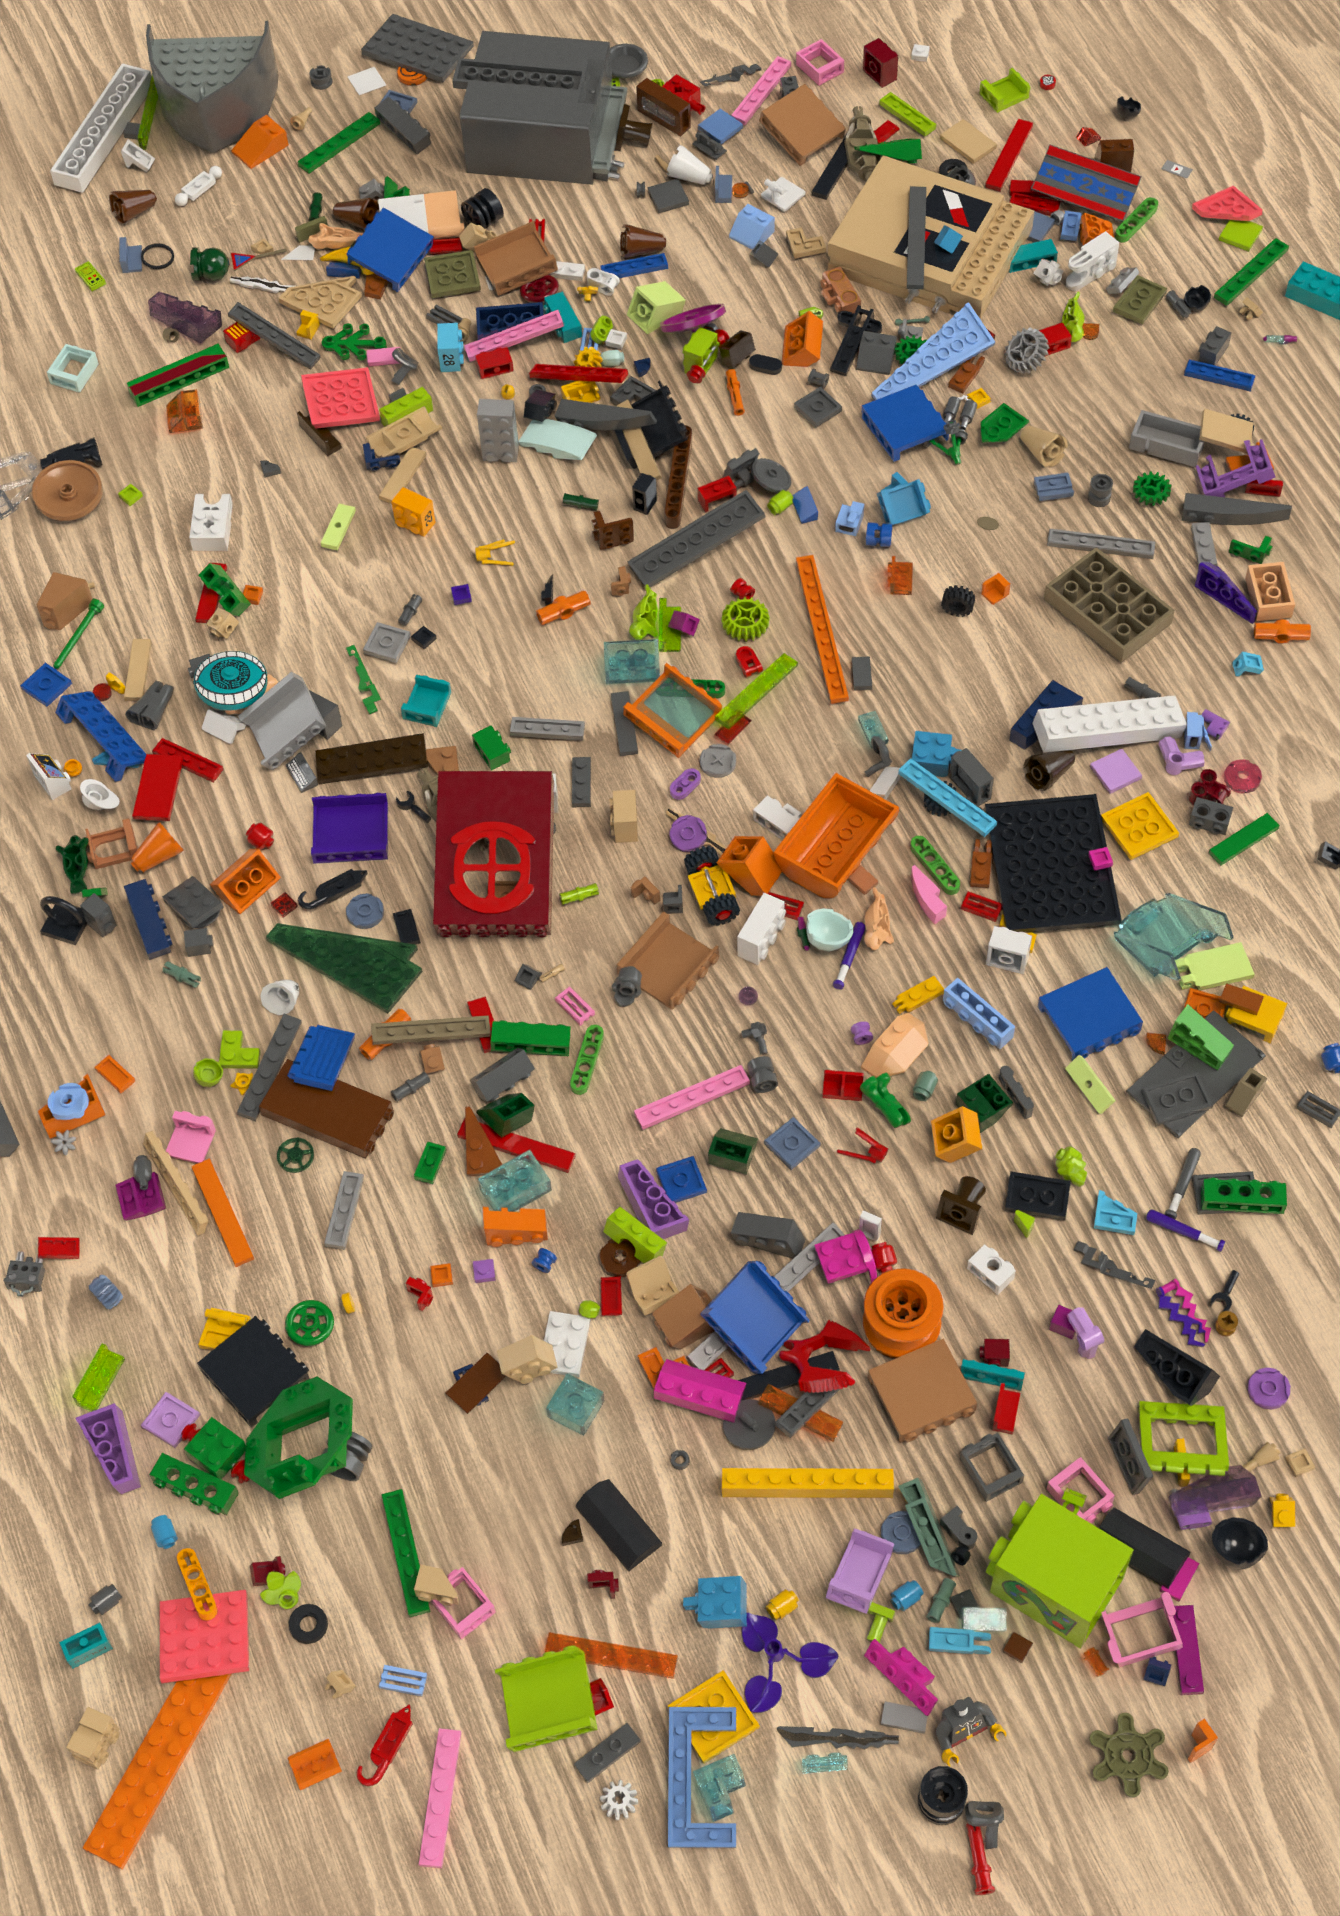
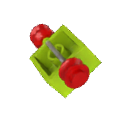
(702, 352)

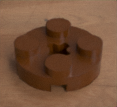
(613, 1266)

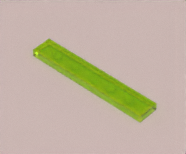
(148, 115)
(756, 691)

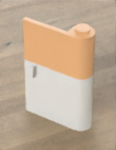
(431, 212)

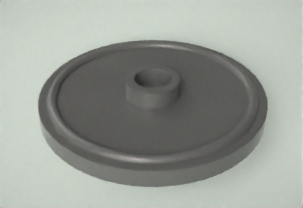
(771, 475)
(752, 1426)

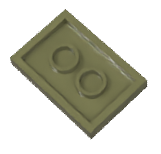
(1139, 299)

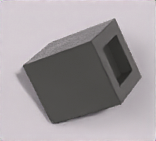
(764, 253)
(673, 901)

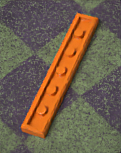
(222, 1212)

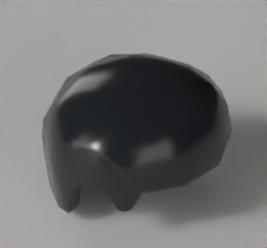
(1128, 108)
(1197, 298)

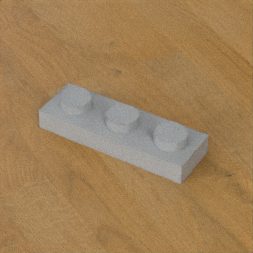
(1203, 543)

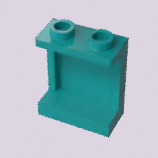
(427, 701)

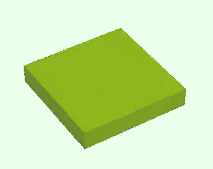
(1241, 234)

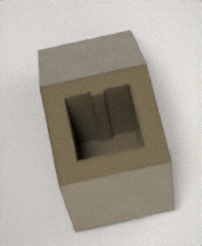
(1246, 1092)

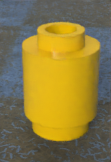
(782, 1604)

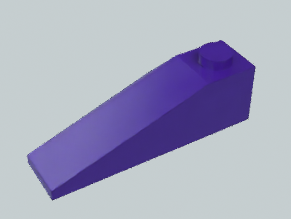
(1221, 588)

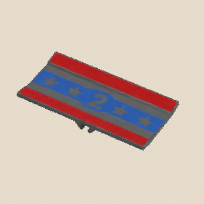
(1086, 183)

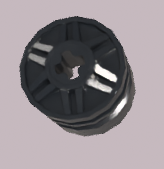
(482, 208)
(951, 1786)

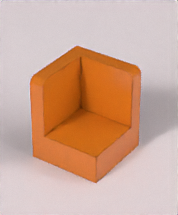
(995, 588)

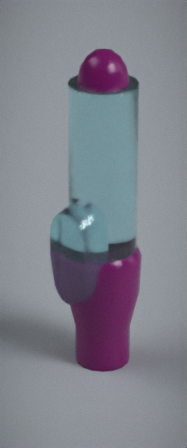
(1281, 339)

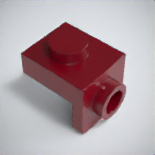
(260, 1570)
(601, 1579)

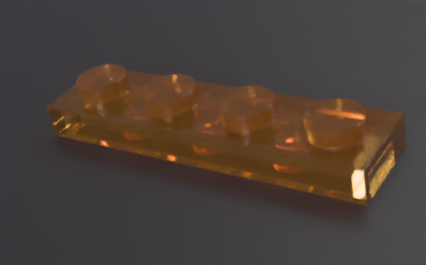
(820, 1423)

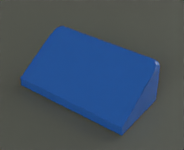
(343, 270)
(805, 505)

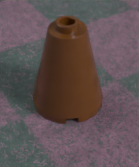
(130, 203)
(356, 212)
(639, 241)

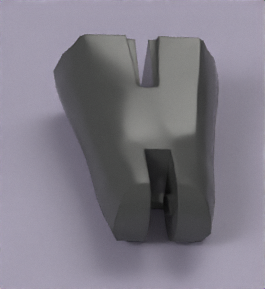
(151, 706)

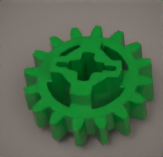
(909, 346)
(1152, 488)

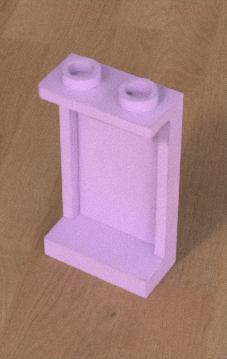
(860, 1571)

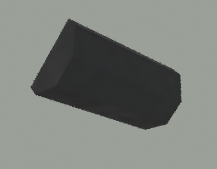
(618, 1524)
(1152, 1554)

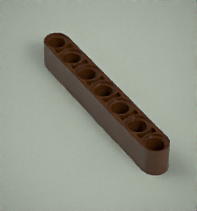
(678, 482)

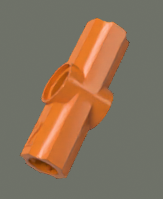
(563, 607)
(1282, 631)
(371, 1051)

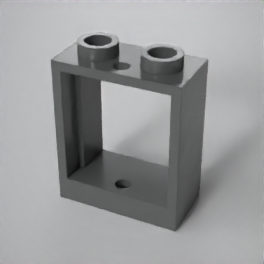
(971, 777)
(1001, 1485)

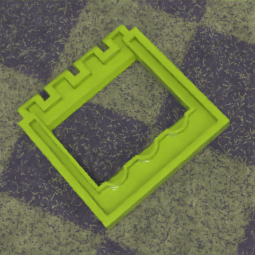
(1177, 1461)

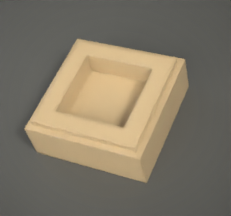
(1300, 1462)

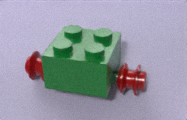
(215, 1449)

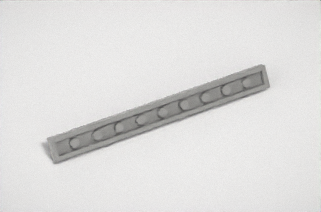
(788, 1278)

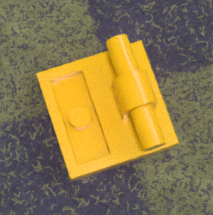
(220, 1326)

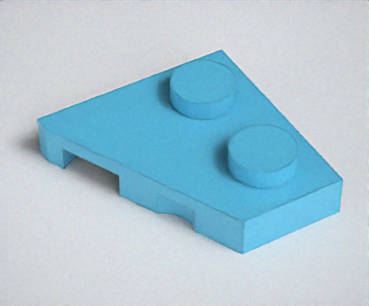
(1113, 1216)

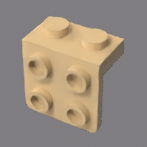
(651, 1285)

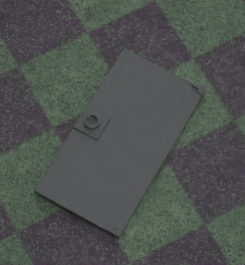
(1180, 1062)

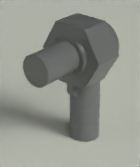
(758, 1031)

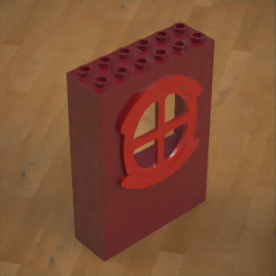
(494, 807)

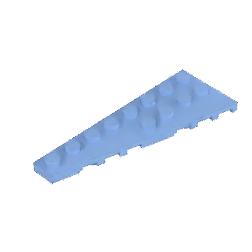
(949, 347)

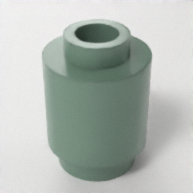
(925, 1085)

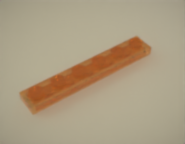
(617, 1655)

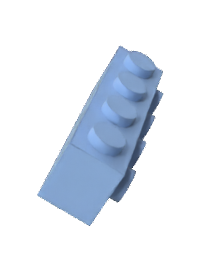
(978, 1013)

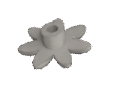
(67, 1142)

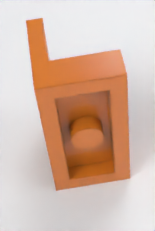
(1204, 1738)

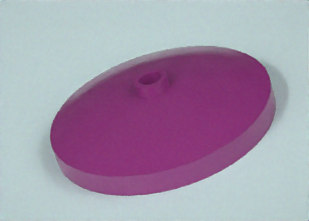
(693, 318)

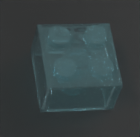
(575, 1404)

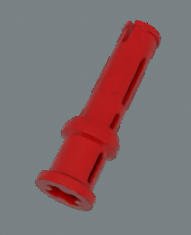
(981, 1869)

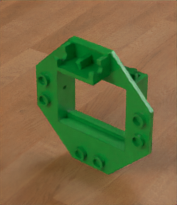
(290, 1411)

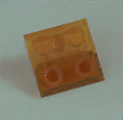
(184, 412)

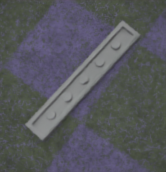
(1104, 543)

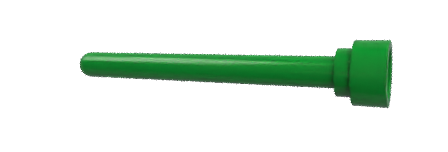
(95, 607)

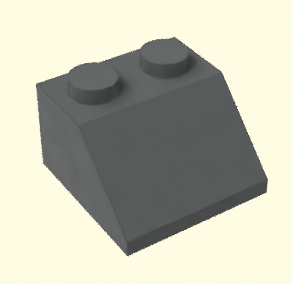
(876, 353)

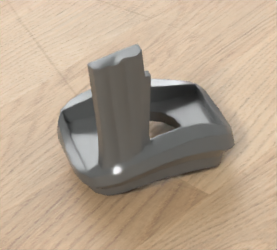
(407, 364)
(881, 749)
(990, 1821)

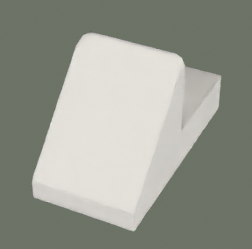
(133, 154)

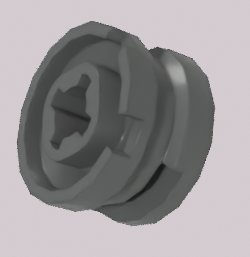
(321, 77)

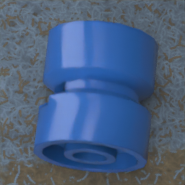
(885, 534)

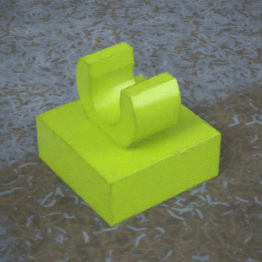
(1075, 1498)

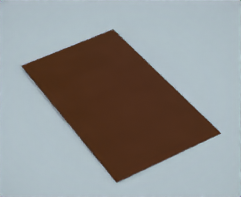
(476, 1383)

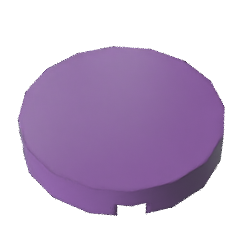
(688, 833)
(1268, 1388)

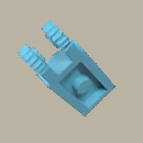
(957, 1641)

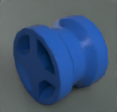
(544, 1260)

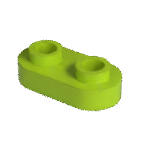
(601, 329)

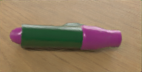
(802, 932)

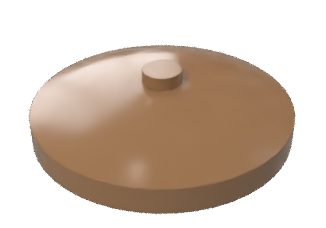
(67, 490)

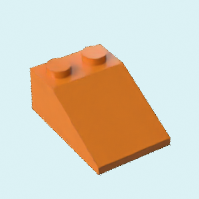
(260, 142)

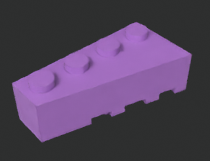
(650, 1201)
(111, 1444)

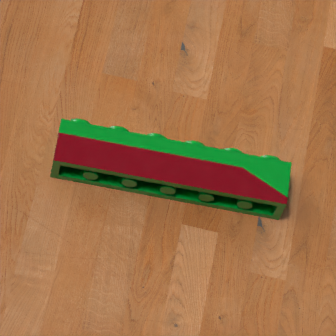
(178, 375)

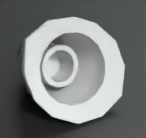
(280, 996)

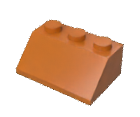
(802, 341)
(245, 880)

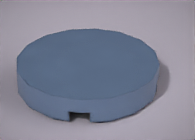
(365, 911)
(901, 1532)

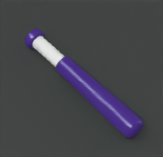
(853, 944)
(1183, 1229)

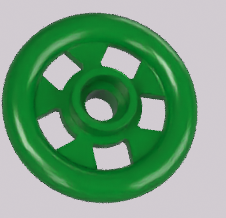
(301, 1309)

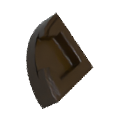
(572, 1534)

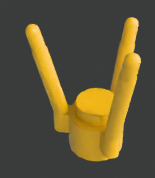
(484, 553)

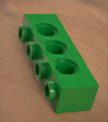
(1234, 1201)
(168, 1466)

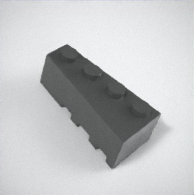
(329, 713)

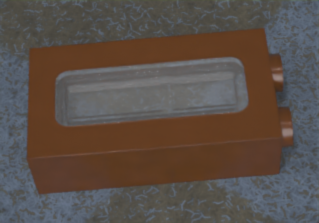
(663, 107)

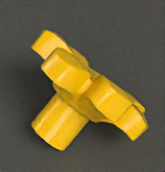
(587, 292)

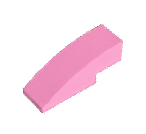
(928, 896)

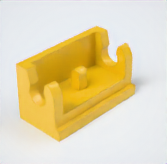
(581, 391)

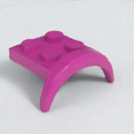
(846, 1257)

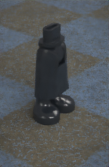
(75, 452)

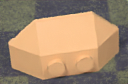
(897, 1047)

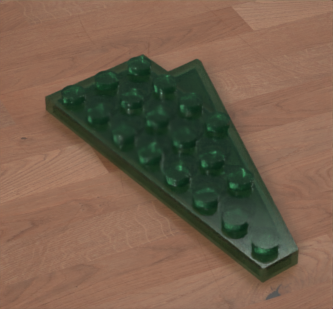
(364, 965)

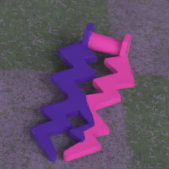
(1187, 1320)

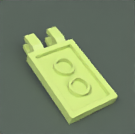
(1215, 967)

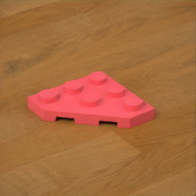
(1229, 205)

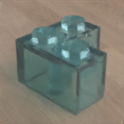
(715, 1784)

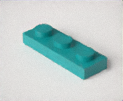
(992, 1374)

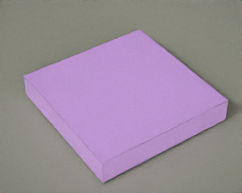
(1115, 771)
(169, 1419)

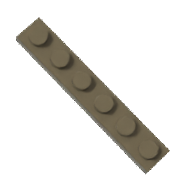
(430, 1030)

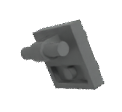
(740, 468)

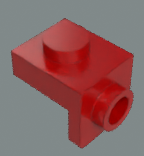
(421, 1289)

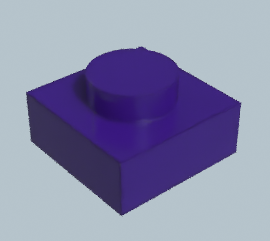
(461, 594)

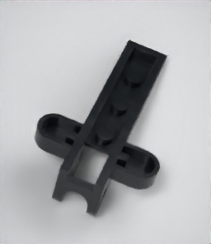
(853, 336)

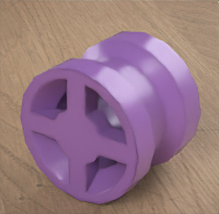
(861, 1033)

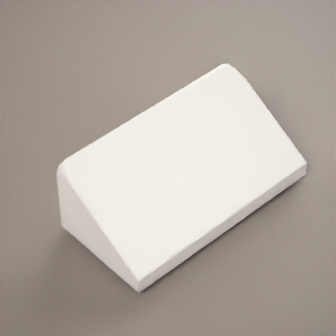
(886, 782)

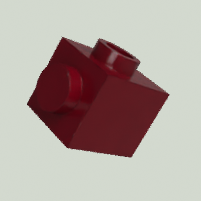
(995, 1352)

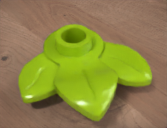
(281, 1586)

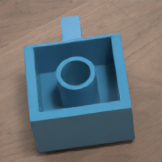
(933, 752)
(720, 1602)

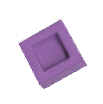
(484, 1271)

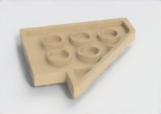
(327, 298)

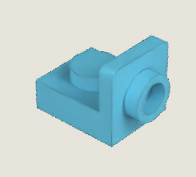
(1247, 662)

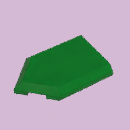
(1002, 424)

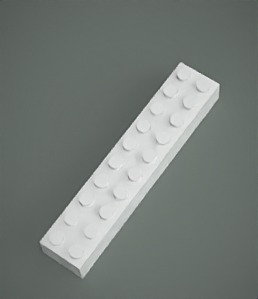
(101, 128)

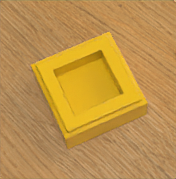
(979, 397)

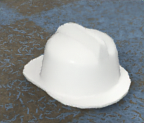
(97, 795)

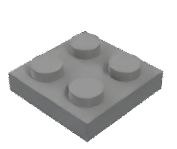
(386, 642)

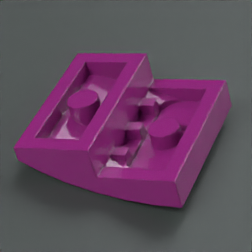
(137, 1202)

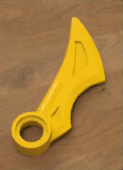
(341, 255)

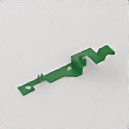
(364, 677)

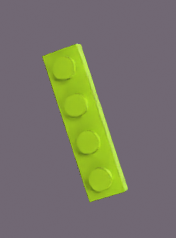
(907, 114)

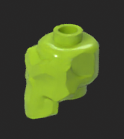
(1071, 1165)

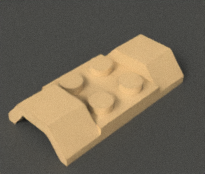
(403, 434)

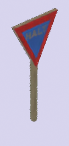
(241, 259)

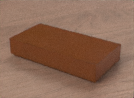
(1241, 999)

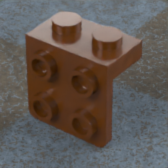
(612, 533)

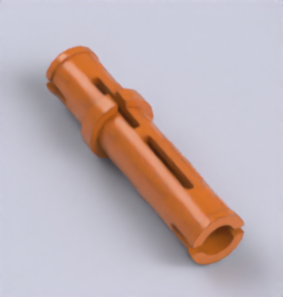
(734, 387)

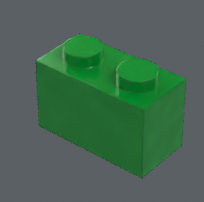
(491, 747)

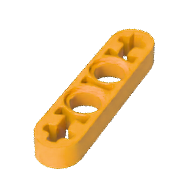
(195, 1584)

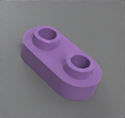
(684, 785)

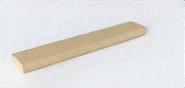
(640, 448)

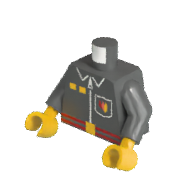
(963, 1722)

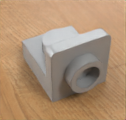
(909, 331)

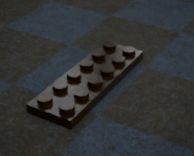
(371, 758)

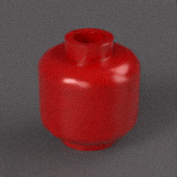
(260, 836)
(884, 1256)

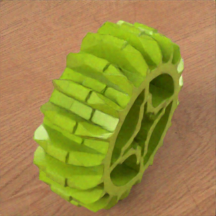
(744, 625)

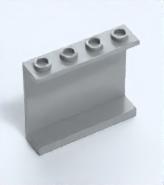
(283, 720)

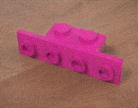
(905, 1674)

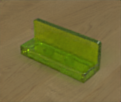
(668, 638)
(98, 1378)

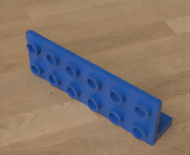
(104, 729)

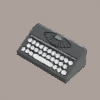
(302, 773)

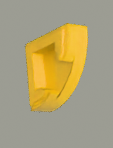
(115, 683)

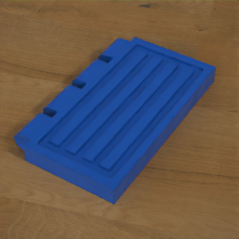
(321, 1057)

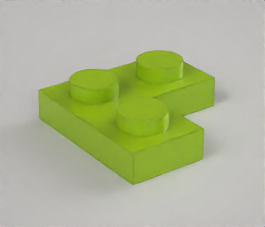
(234, 1056)

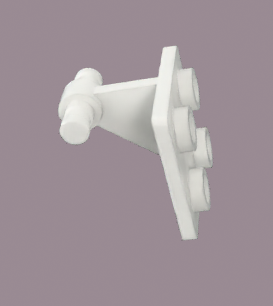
(782, 193)

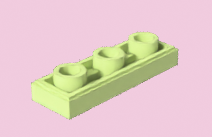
(338, 527)
(1083, 1076)

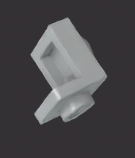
(371, 190)

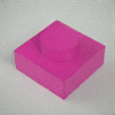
(1100, 858)

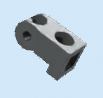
(958, 1529)

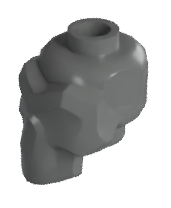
(627, 986)

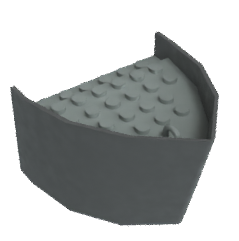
(213, 85)

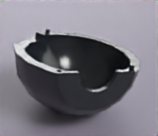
(1239, 1543)

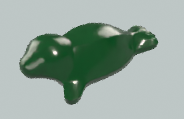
(75, 862)

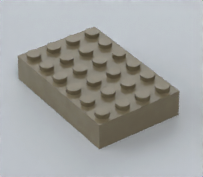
(1109, 604)

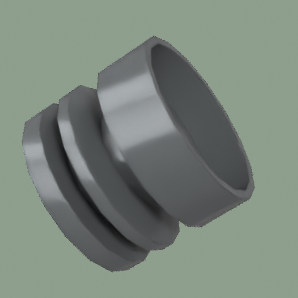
(357, 1451)

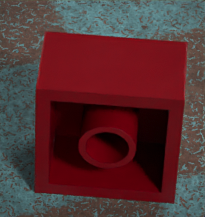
(880, 62)

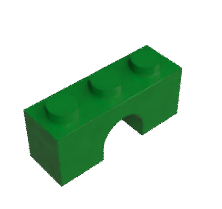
(231, 596)

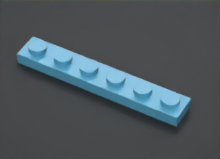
(947, 797)

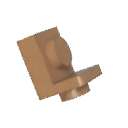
(647, 889)

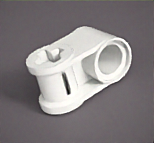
(602, 281)

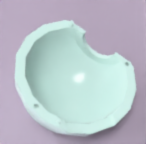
(828, 929)

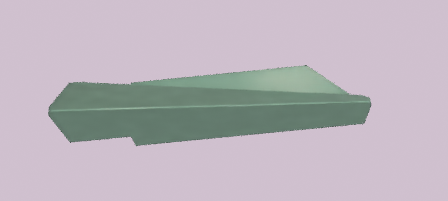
(927, 1527)

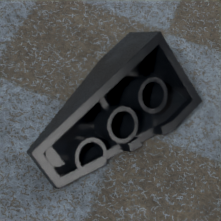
(1180, 1372)

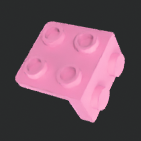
(190, 1137)

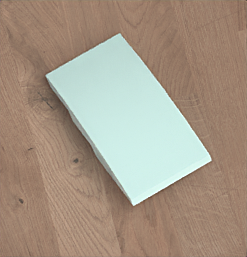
(558, 438)

